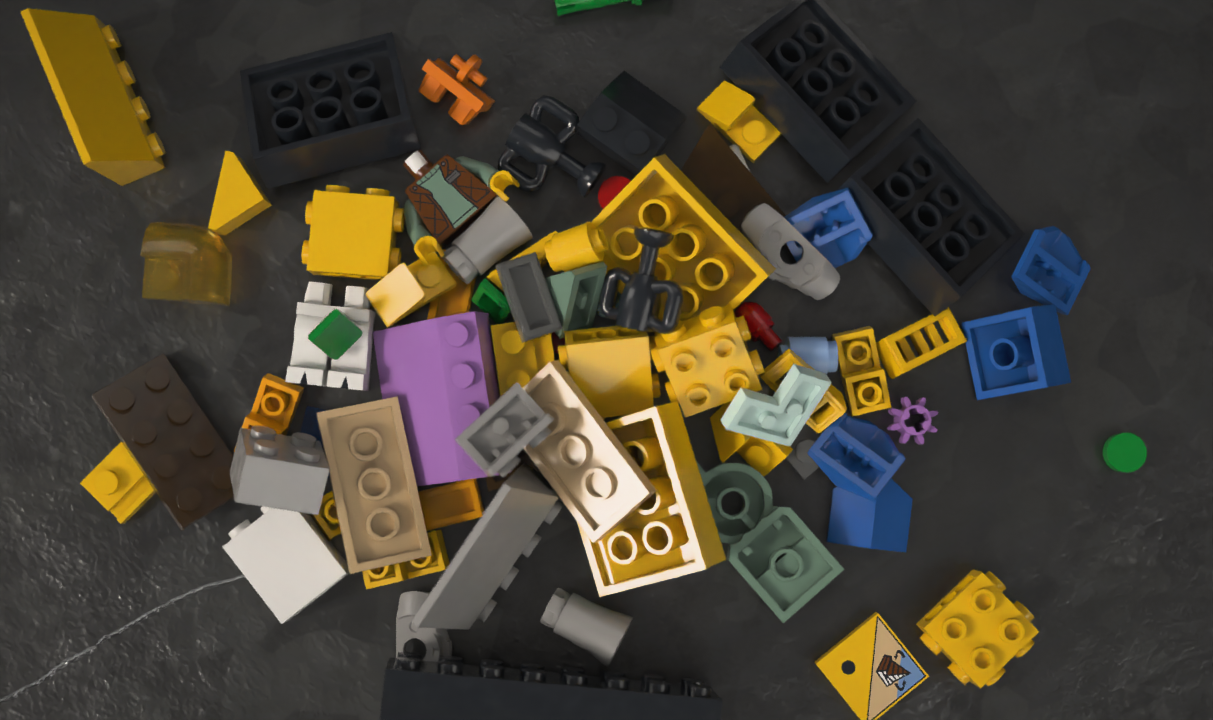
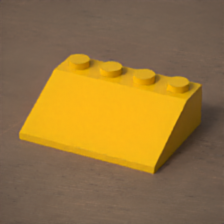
(96, 94)
(707, 251)
(671, 529)

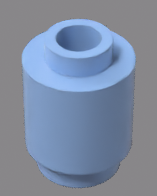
(815, 351)

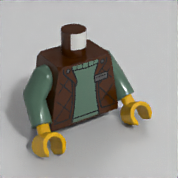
(448, 198)

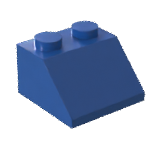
(1016, 352)

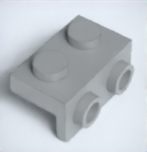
(504, 431)

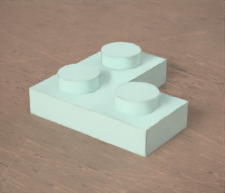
(781, 415)

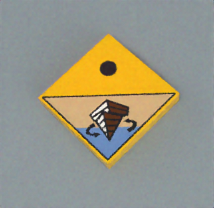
(871, 668)

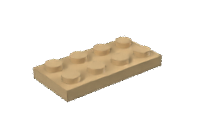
(584, 456)
(373, 484)

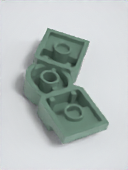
(768, 541)

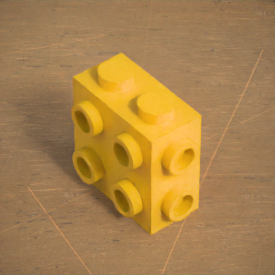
(352, 233)
(707, 360)
(612, 368)
(978, 629)

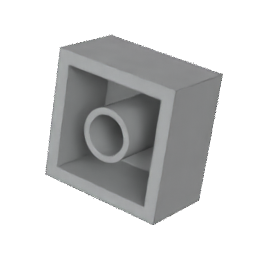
(279, 470)

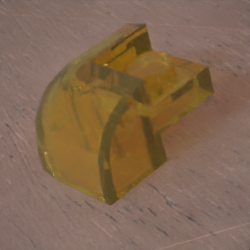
(186, 264)

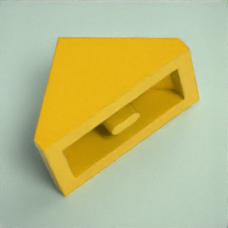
(236, 197)

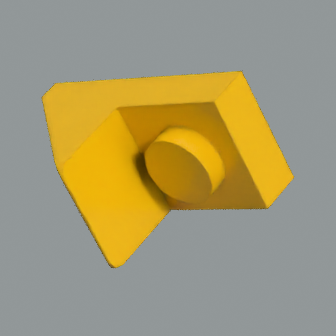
(738, 120)
(409, 288)
(758, 453)

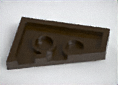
(725, 178)

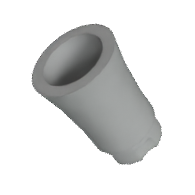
(486, 241)
(587, 624)

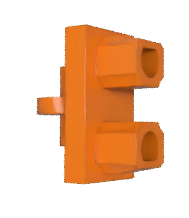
(443, 77)

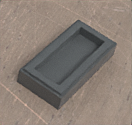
(528, 297)

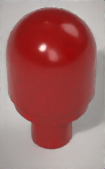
(759, 324)

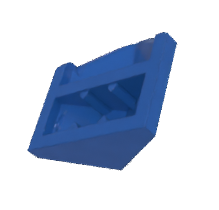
(832, 226)
(1051, 269)
(857, 456)
(869, 523)

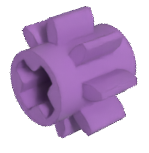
(922, 426)

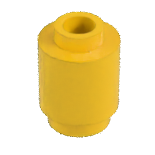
(576, 247)

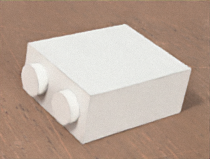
(286, 560)

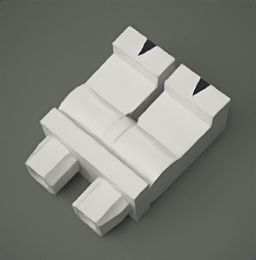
(310, 363)

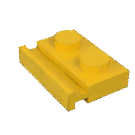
(518, 360)
(119, 484)

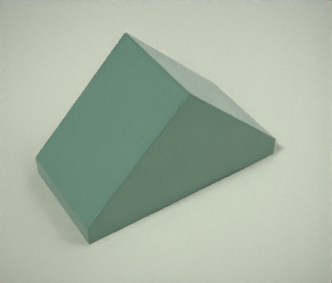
(577, 296)

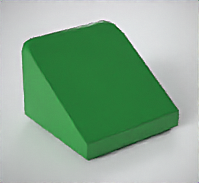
(492, 301)
(335, 334)

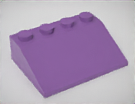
(443, 383)

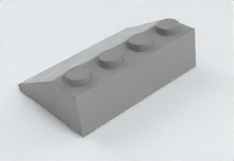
(491, 552)

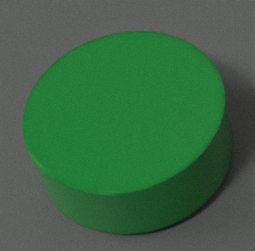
(1124, 452)

